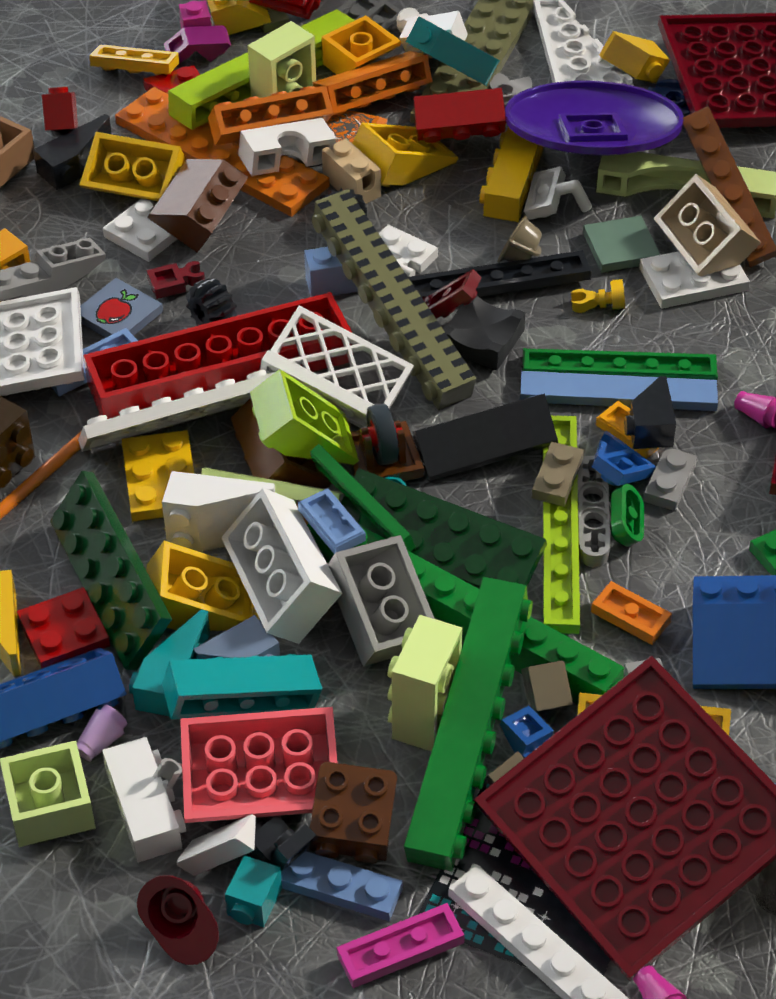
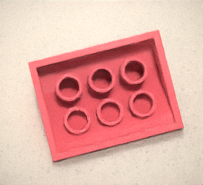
(254, 763)

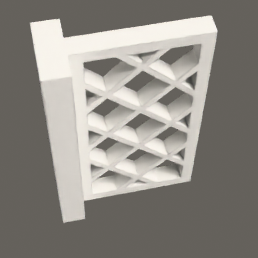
(346, 400)

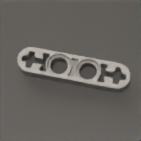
(593, 510)

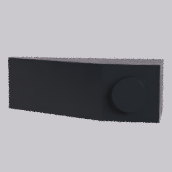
(66, 156)

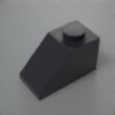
(652, 417)

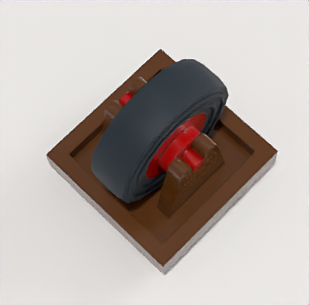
(386, 446)

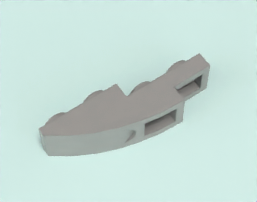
(52, 270)

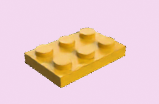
(149, 467)

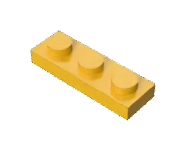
(134, 59)

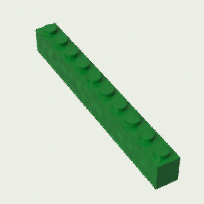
(454, 603)

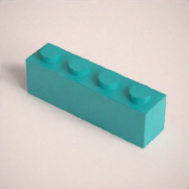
(240, 685)

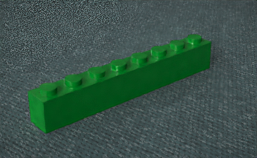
(467, 725)

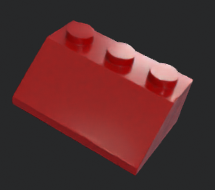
(459, 115)

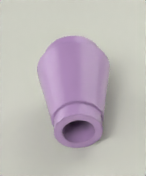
(100, 732)

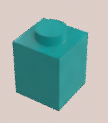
(253, 891)

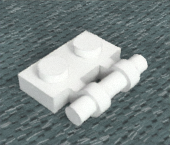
(408, 250)

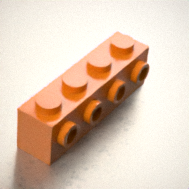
(377, 81)
(230, 118)

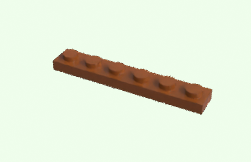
(726, 177)

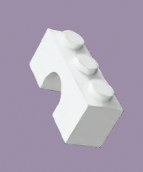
(263, 147)

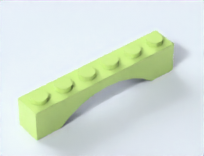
(645, 172)

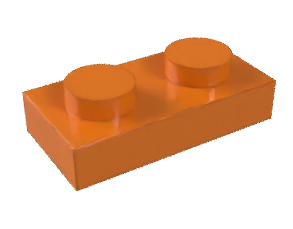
(631, 612)

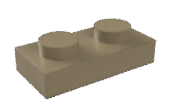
(557, 474)

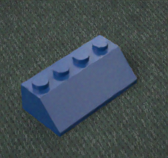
(58, 694)

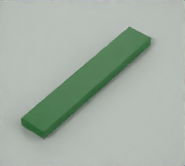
(621, 363)

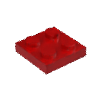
(63, 627)

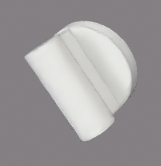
(405, 14)

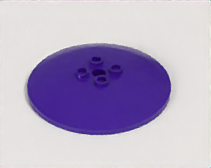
(594, 117)

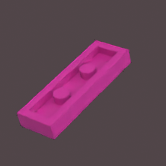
(400, 945)

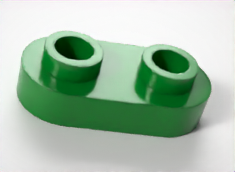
(627, 515)

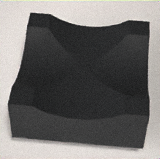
(485, 332)

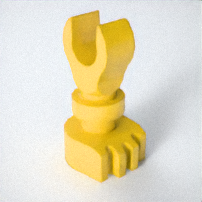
(584, 300)

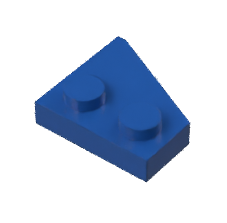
(619, 462)

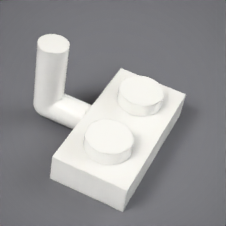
(546, 192)

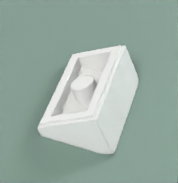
(219, 846)

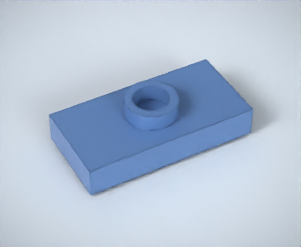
(331, 521)

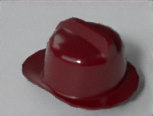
(178, 919)

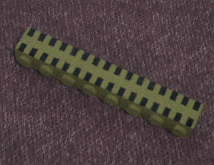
(393, 299)

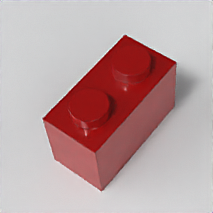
(59, 109)

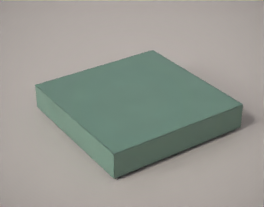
(619, 243)

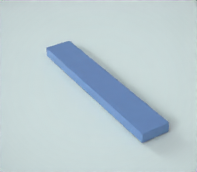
(608, 389)

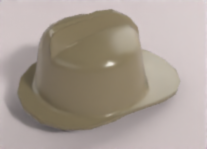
(522, 242)

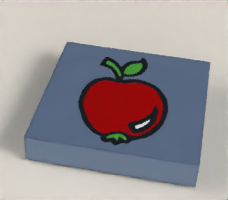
(118, 308)

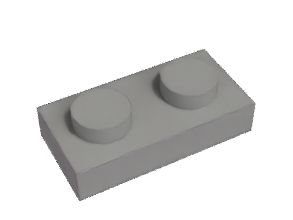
(670, 478)

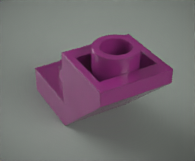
(206, 40)

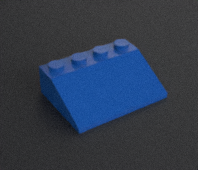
(734, 632)

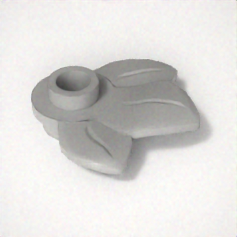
(510, 87)

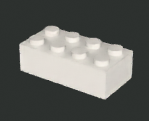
(281, 566)

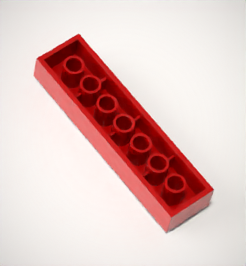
(203, 355)

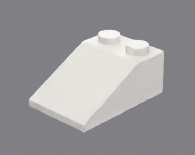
(204, 507)

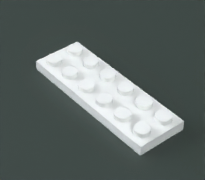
(168, 413)

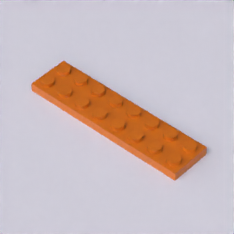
(283, 190)

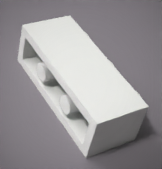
(144, 799)

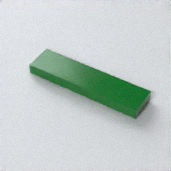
(359, 496)

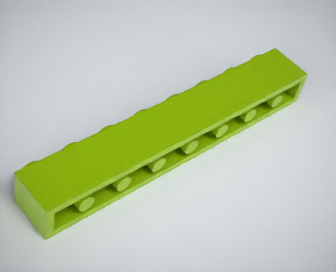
(230, 82)

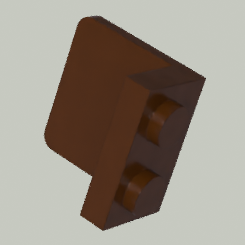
(353, 812)

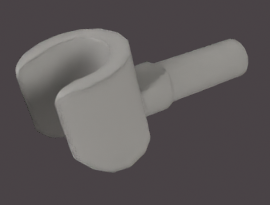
(169, 770)

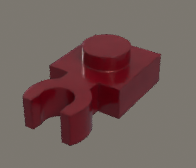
(173, 280)

